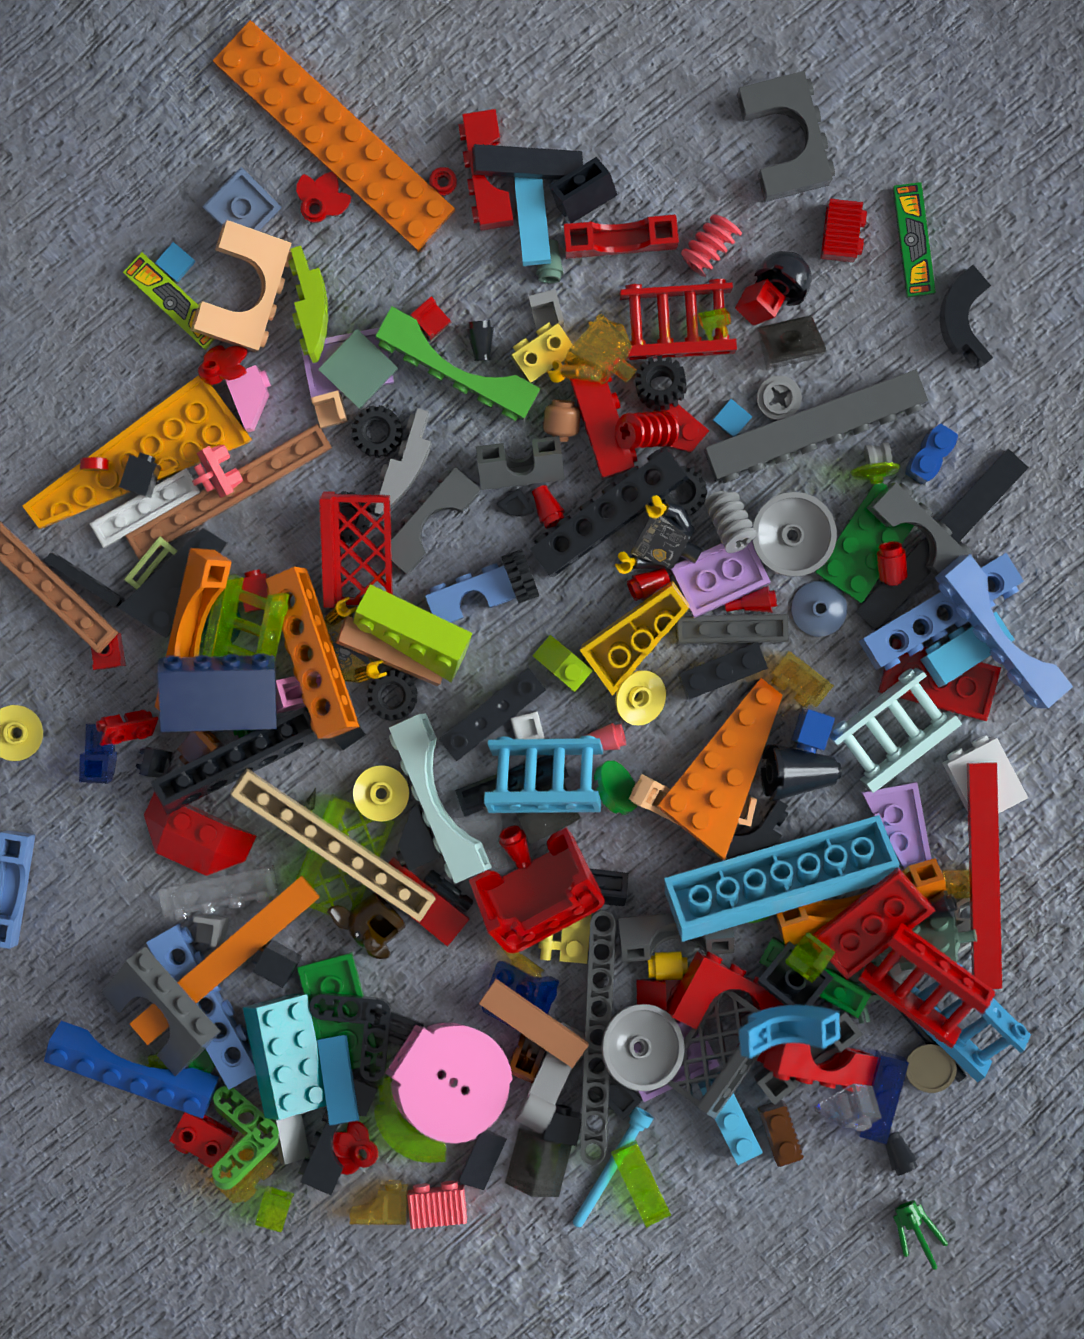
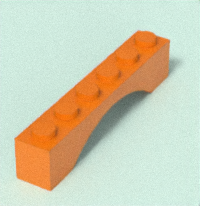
(202, 584)
(811, 917)

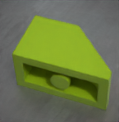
(562, 663)

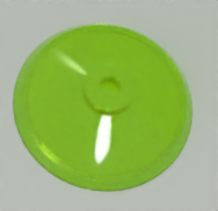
(875, 472)

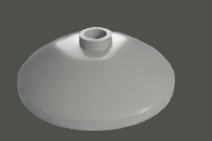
(810, 522)
(660, 1047)

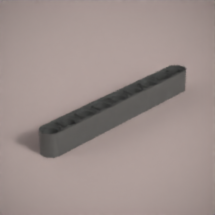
(594, 1050)

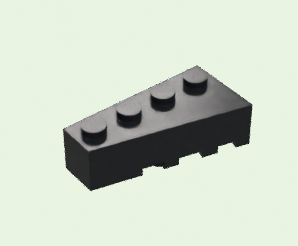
(158, 597)

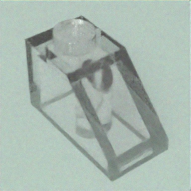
(851, 1107)

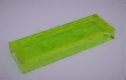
(641, 1183)

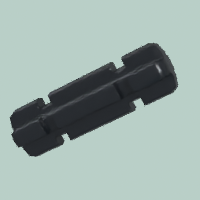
(448, 891)

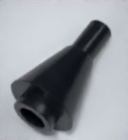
(943, 905)

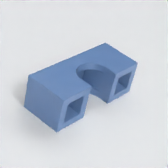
(493, 584)

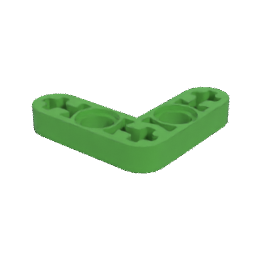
(251, 1139)

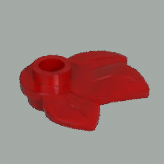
(321, 193)
(222, 364)
(348, 1147)

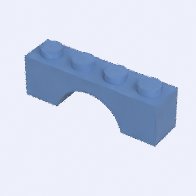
(15, 865)

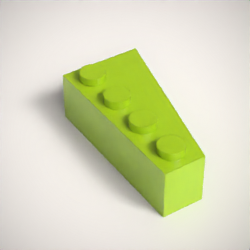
(413, 631)

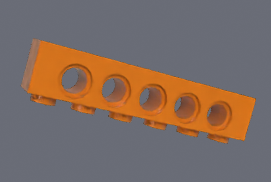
(324, 662)

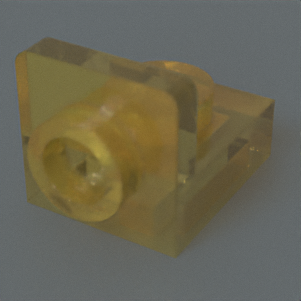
(957, 882)

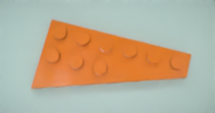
(716, 784)

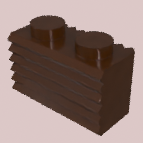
(780, 1133)

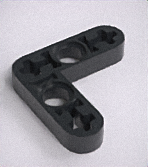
(363, 1016)

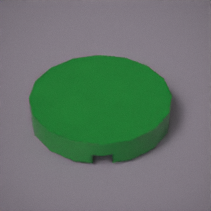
(615, 787)

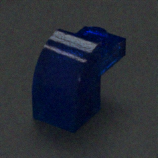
(97, 761)

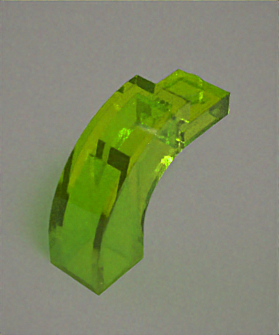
(402, 1135)

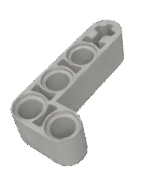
(542, 1095)

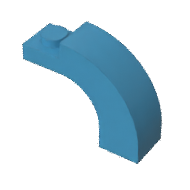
(789, 1025)

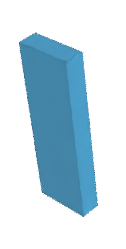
(338, 1080)

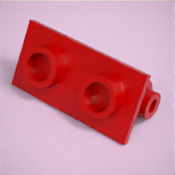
(137, 726)

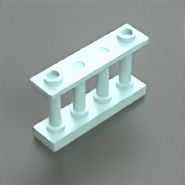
(919, 740)

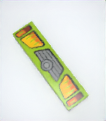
(166, 295)

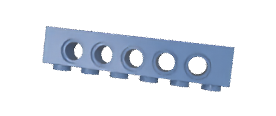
(877, 645)
(232, 1071)

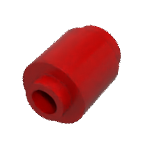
(892, 563)

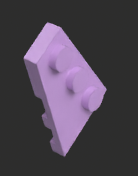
(903, 821)

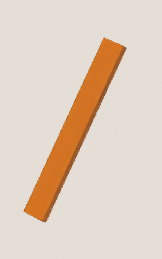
(233, 953)

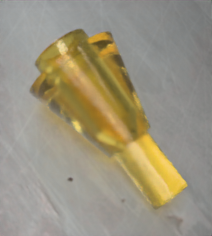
(525, 964)

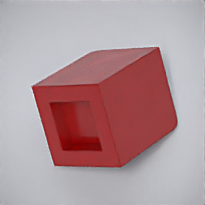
(760, 302)
(431, 318)

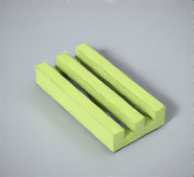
(167, 548)

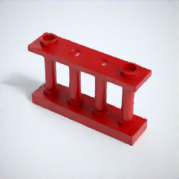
(665, 344)
(939, 967)

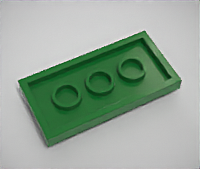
(854, 557)
(340, 977)

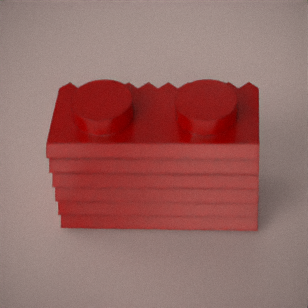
(842, 230)

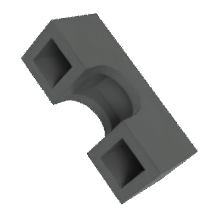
(540, 466)

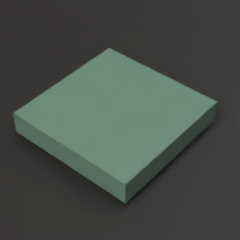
(358, 368)

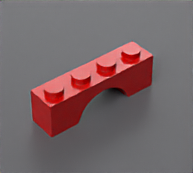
(492, 204)
(646, 235)
(843, 1068)

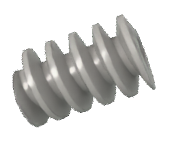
(730, 520)

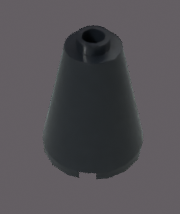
(796, 771)

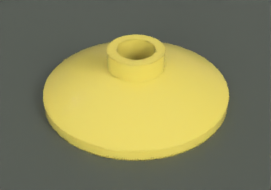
(647, 704)
(32, 733)
(374, 779)

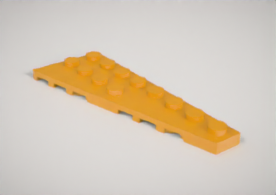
(169, 432)

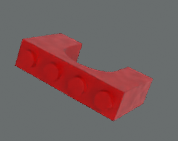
(707, 979)

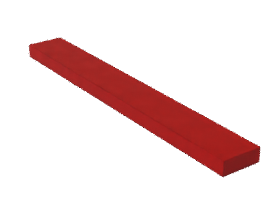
(984, 872)

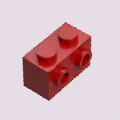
(203, 1138)

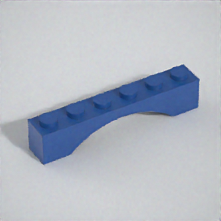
(80, 1053)

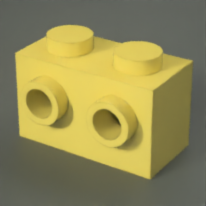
(537, 356)

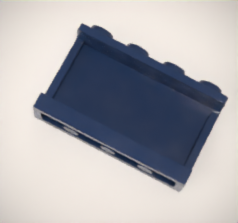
(217, 693)

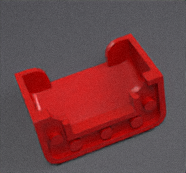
(538, 898)

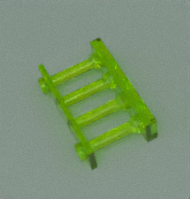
(224, 620)

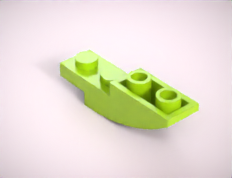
(312, 307)

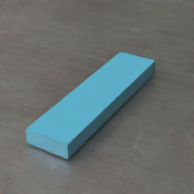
(532, 221)

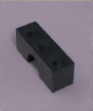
(722, 671)

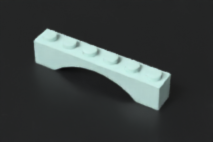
(416, 746)

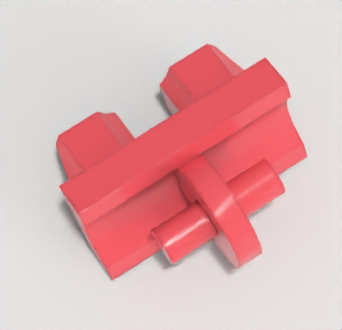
(210, 460)

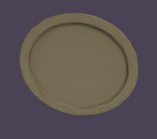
(931, 1068)

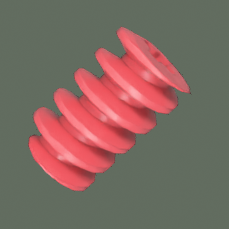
(709, 243)

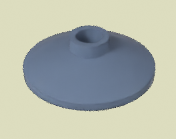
(804, 609)

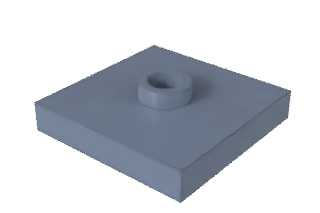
(242, 202)

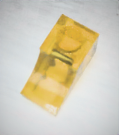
(387, 1208)

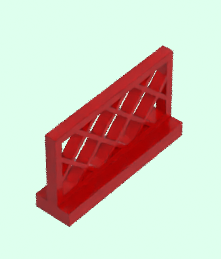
(332, 543)

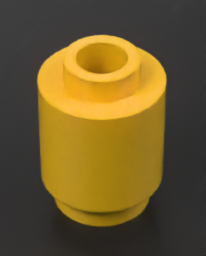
(667, 966)

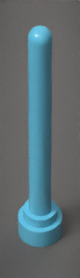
(639, 1121)

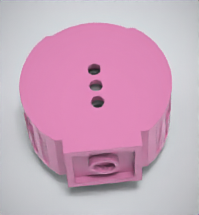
(450, 1081)

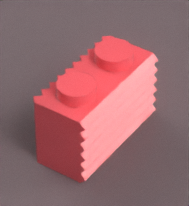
(437, 1205)

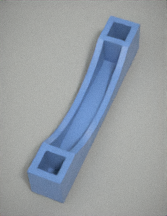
(968, 589)

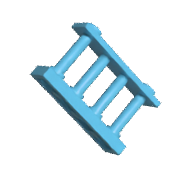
(555, 799)

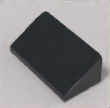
(612, 886)
(482, 1159)

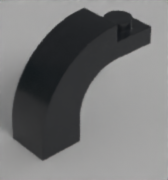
(955, 317)
(757, 839)

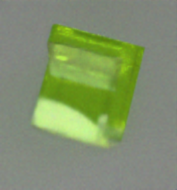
(810, 957)
(274, 1209)

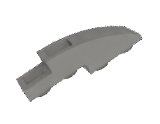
(398, 475)

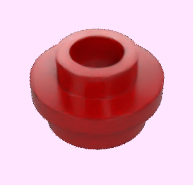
(443, 172)

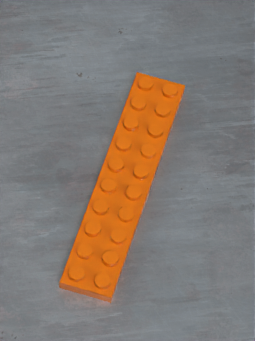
(334, 135)

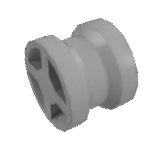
(878, 453)

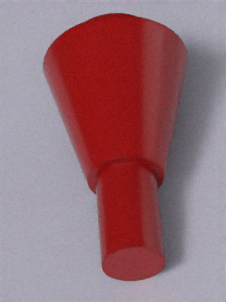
(759, 600)

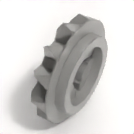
(781, 385)

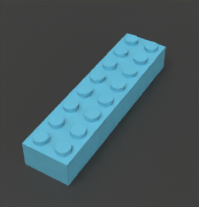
(780, 878)

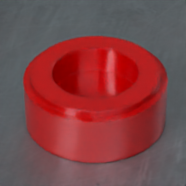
(94, 464)

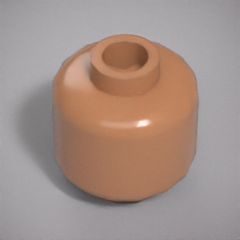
(562, 419)

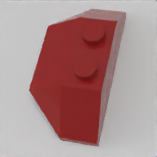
(197, 838)

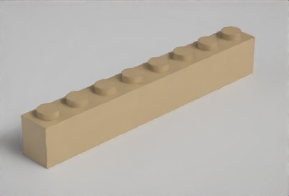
(332, 844)

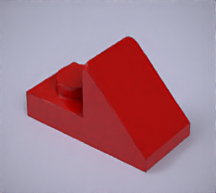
(655, 992)

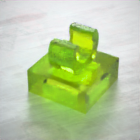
(714, 319)

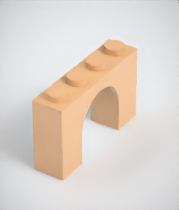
(268, 257)

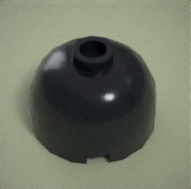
(788, 274)

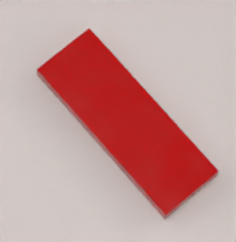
(442, 917)

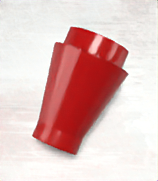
(547, 507)
(646, 584)
(515, 844)

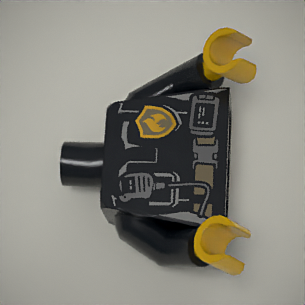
(661, 540)

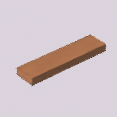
(373, 647)
(534, 1023)

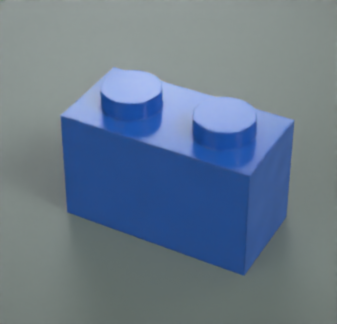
(812, 730)

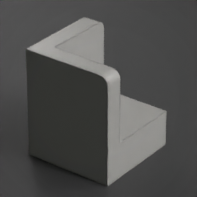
(546, 309)
(211, 929)

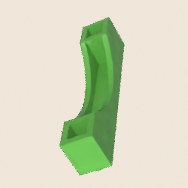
(404, 335)

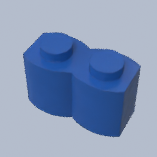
(934, 447)

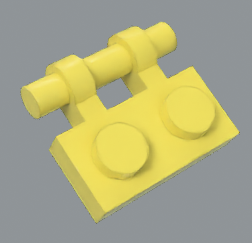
(573, 943)

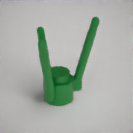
(910, 1215)

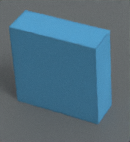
(175, 262)
(732, 418)

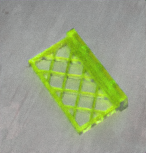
(313, 861)

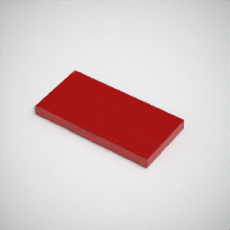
(965, 695)
(869, 922)

